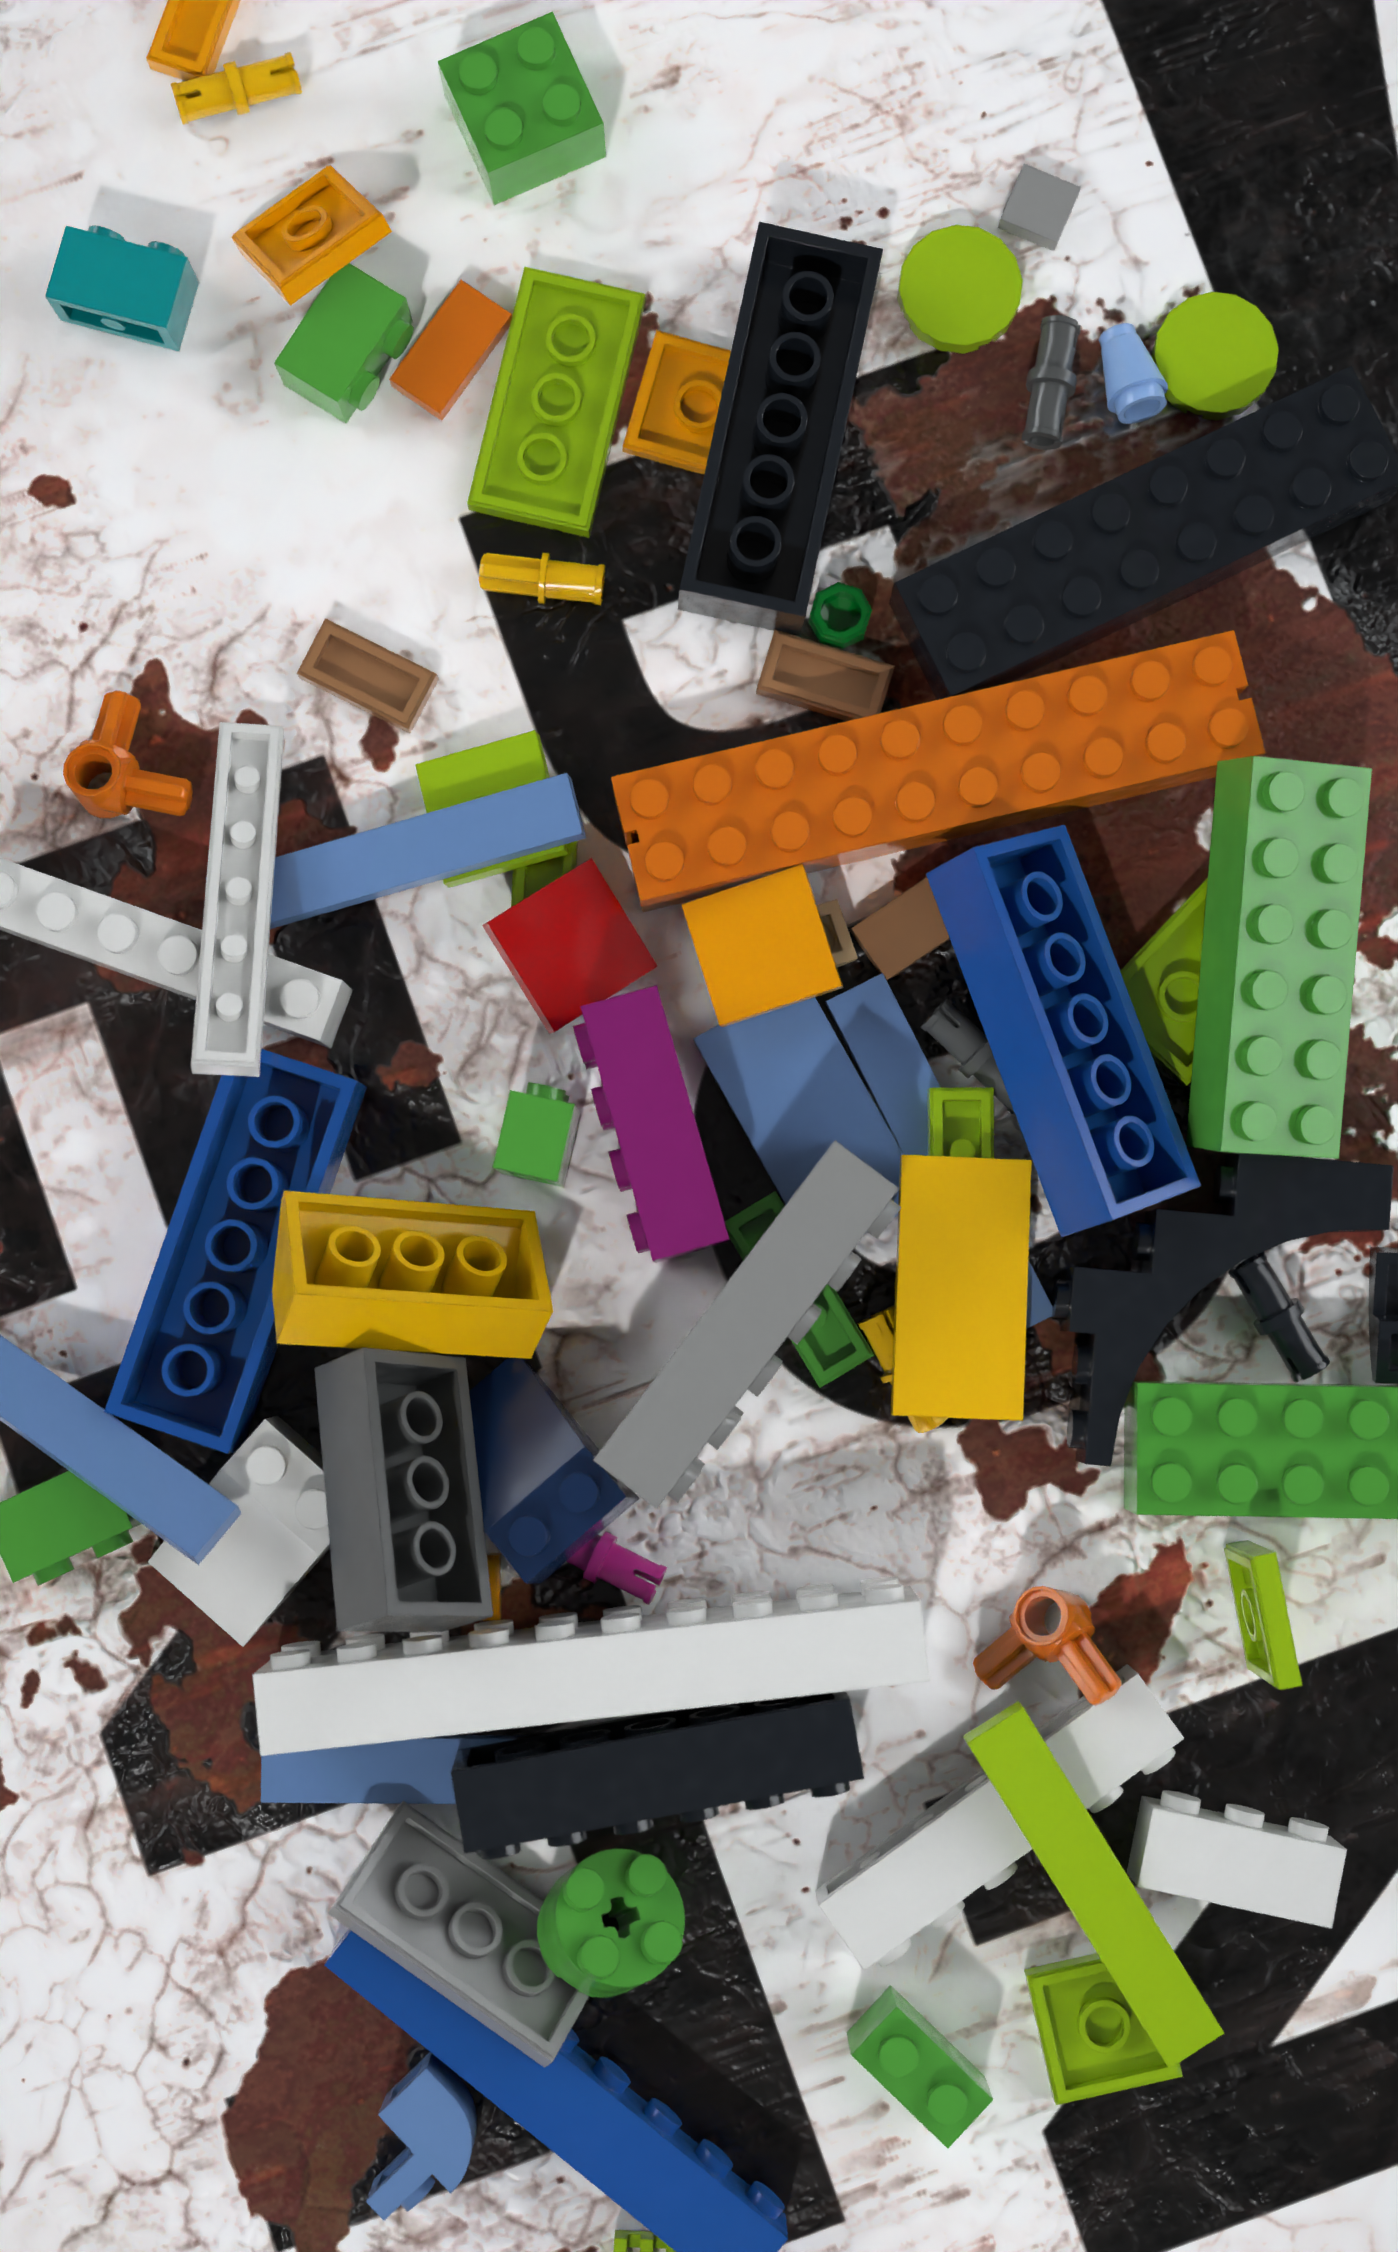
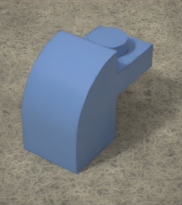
(437, 2124)

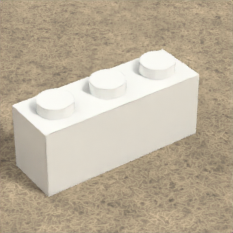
(1237, 1858)

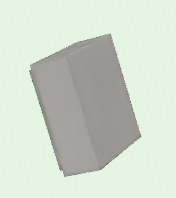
(1039, 207)

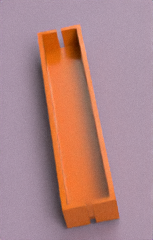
(937, 770)

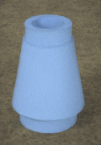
(1131, 377)

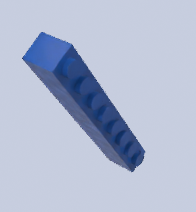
(582, 2115)

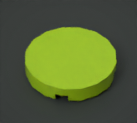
(959, 288)
(1215, 355)

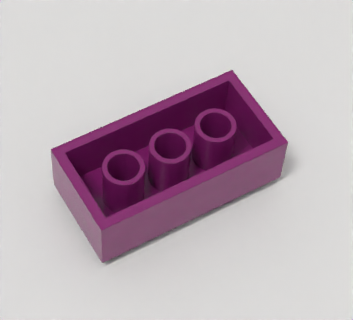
(654, 1125)

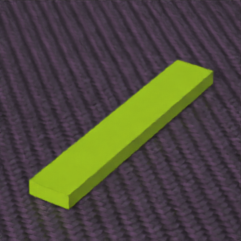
(1093, 1884)

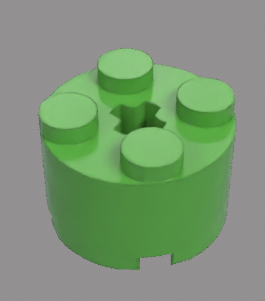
(599, 1958)

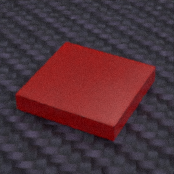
(570, 945)

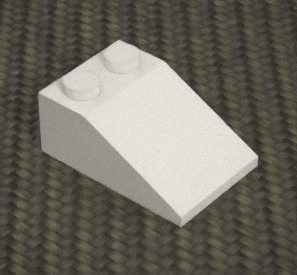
(270, 1545)

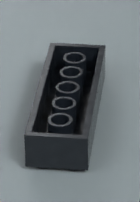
(779, 429)
(652, 1768)

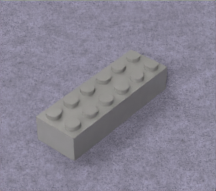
(745, 1326)

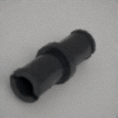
(1279, 1317)

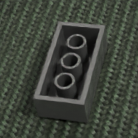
(402, 1492)

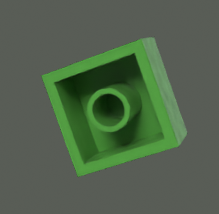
(523, 108)

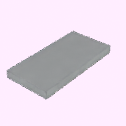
(460, 1931)

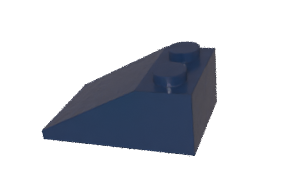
(538, 1473)

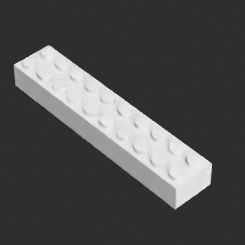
(590, 1668)

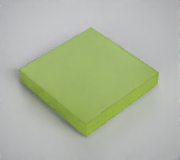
(483, 773)
(1262, 1613)
(1090, 2032)

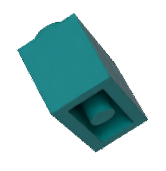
(123, 286)

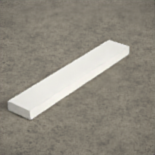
(238, 901)

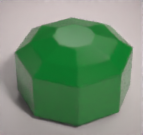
(840, 615)

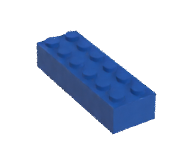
(1062, 1029)
(209, 1304)

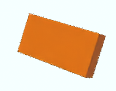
(451, 350)

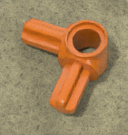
(109, 754)
(1068, 1644)

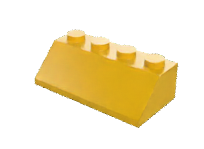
(409, 1276)

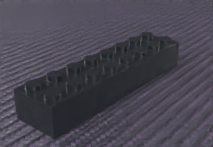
(1148, 538)

